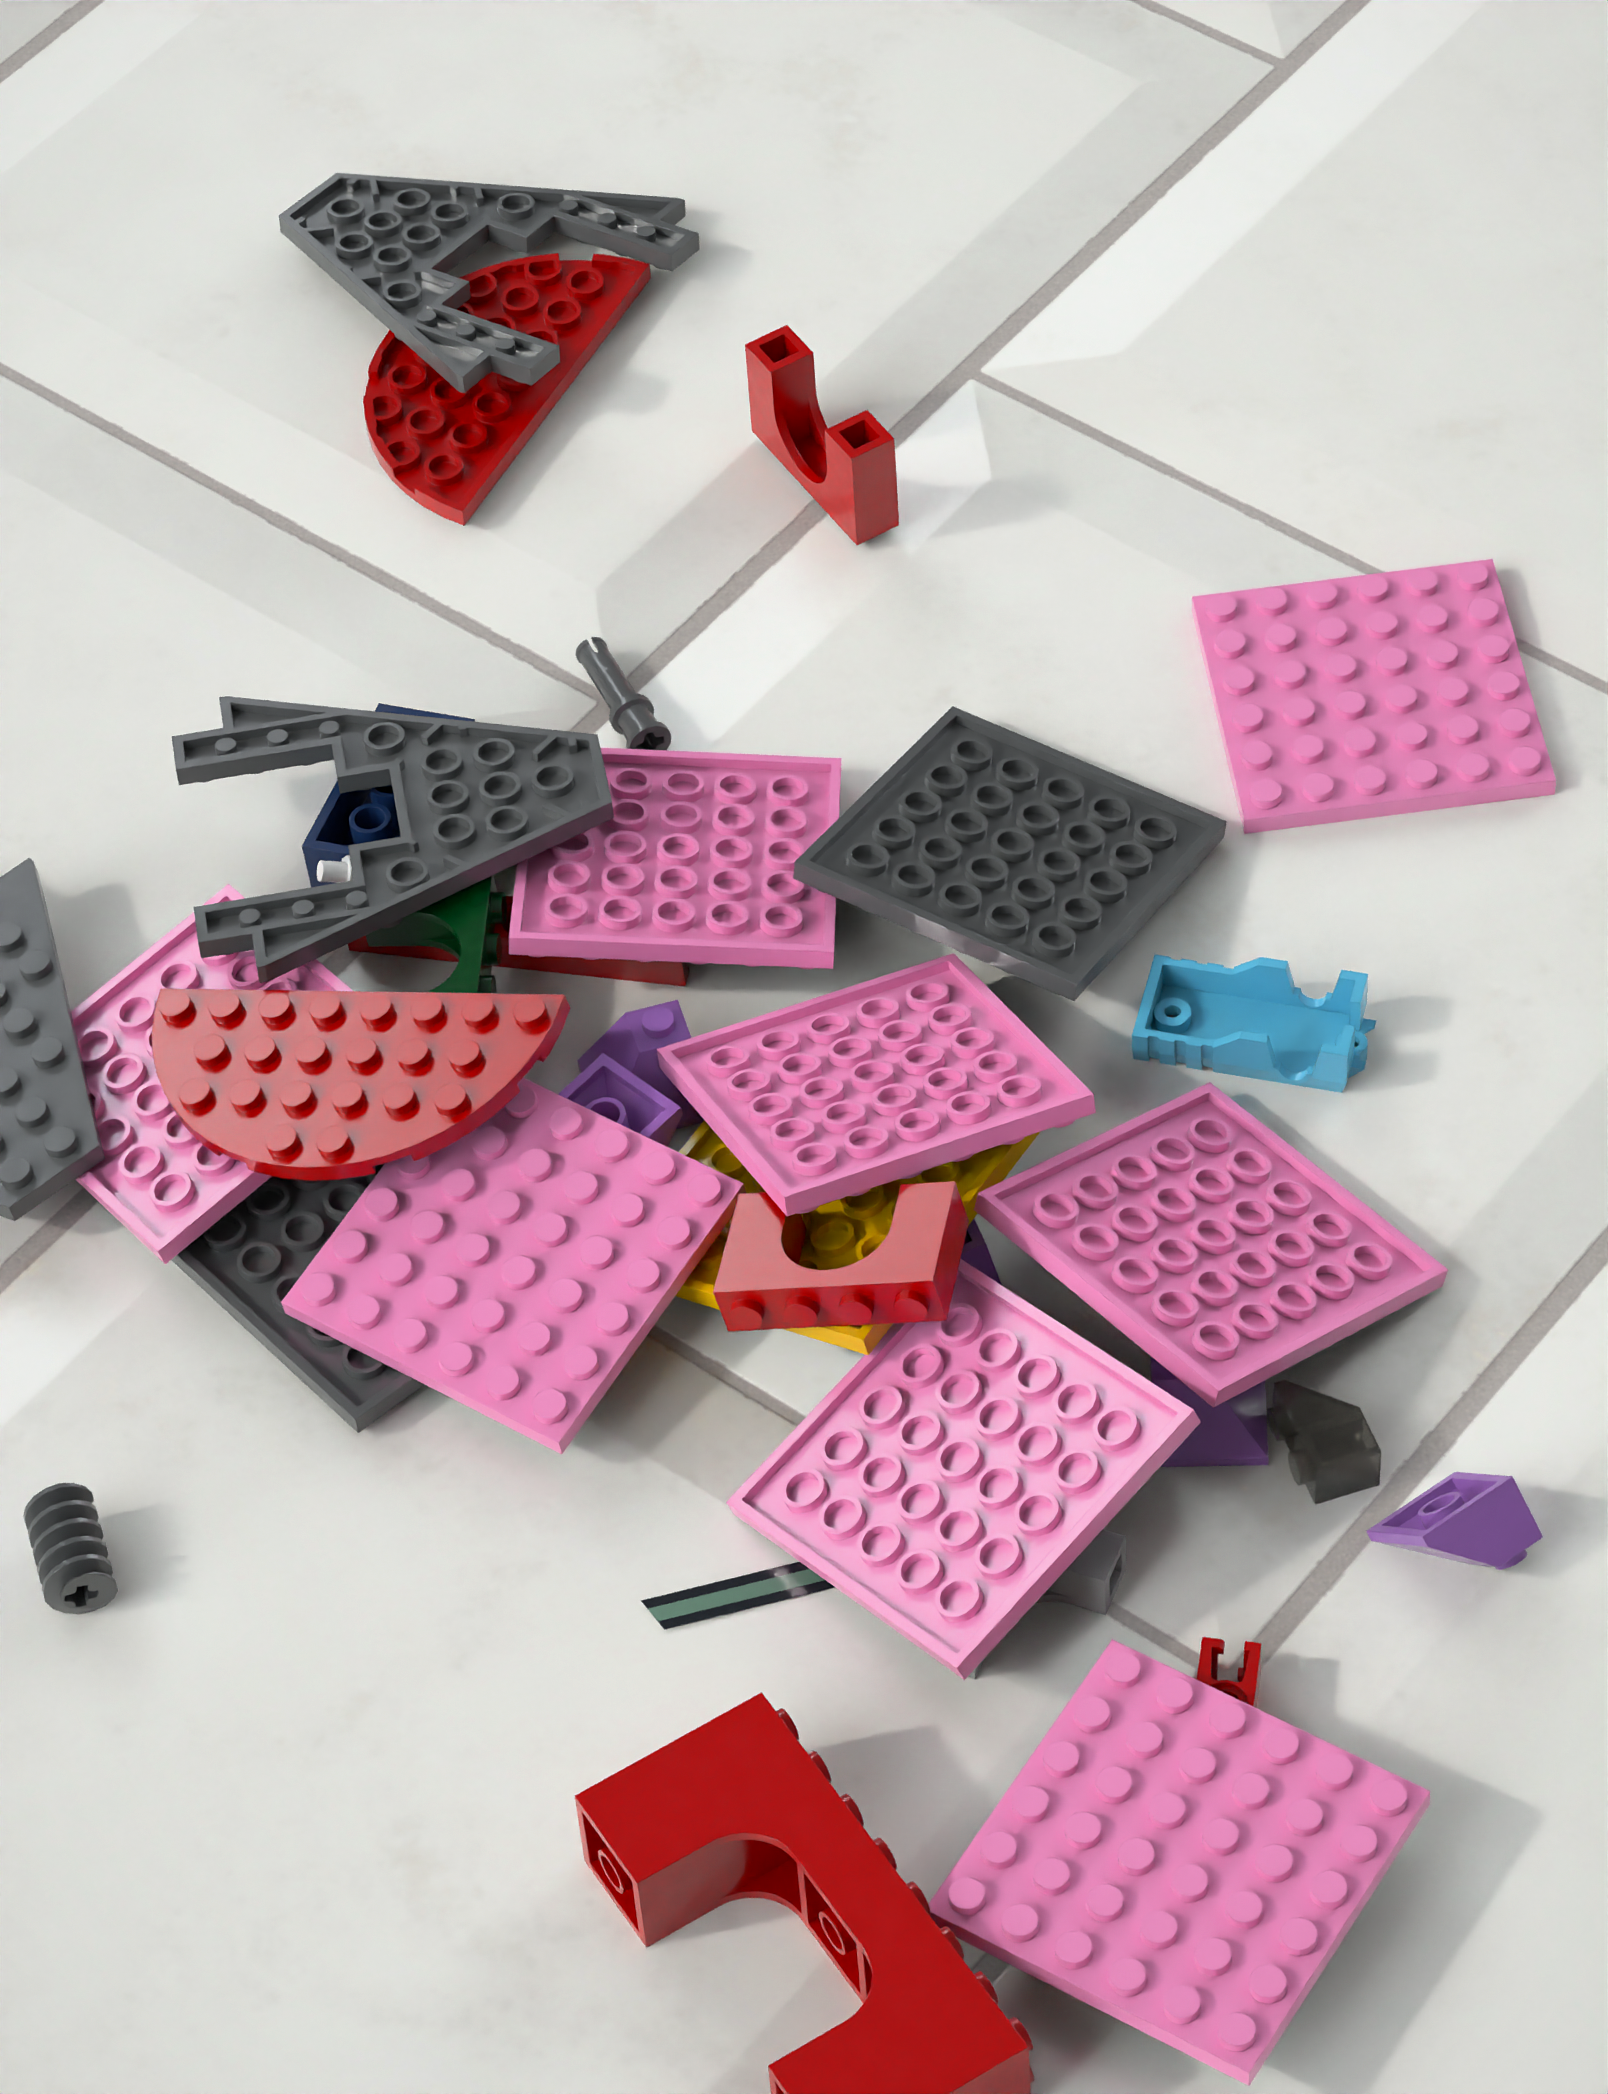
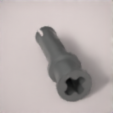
(629, 711)

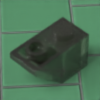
(1326, 1441)

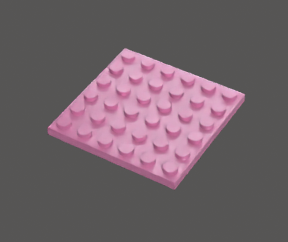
(1371, 696)
(688, 865)
(874, 1083)
(153, 1168)
(1210, 1242)
(518, 1261)
(963, 1468)
(1179, 1860)

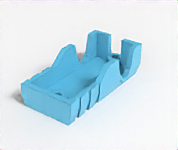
(1253, 1022)

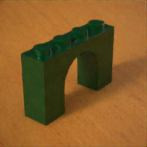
(460, 926)

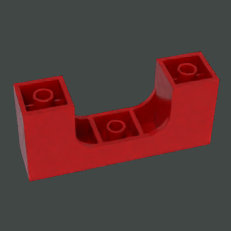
(755, 1817)

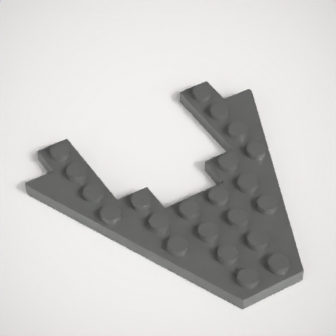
(401, 236)
(464, 802)
(44, 1093)

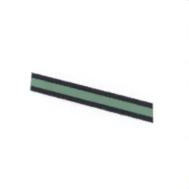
(735, 1595)

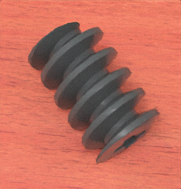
(69, 1549)

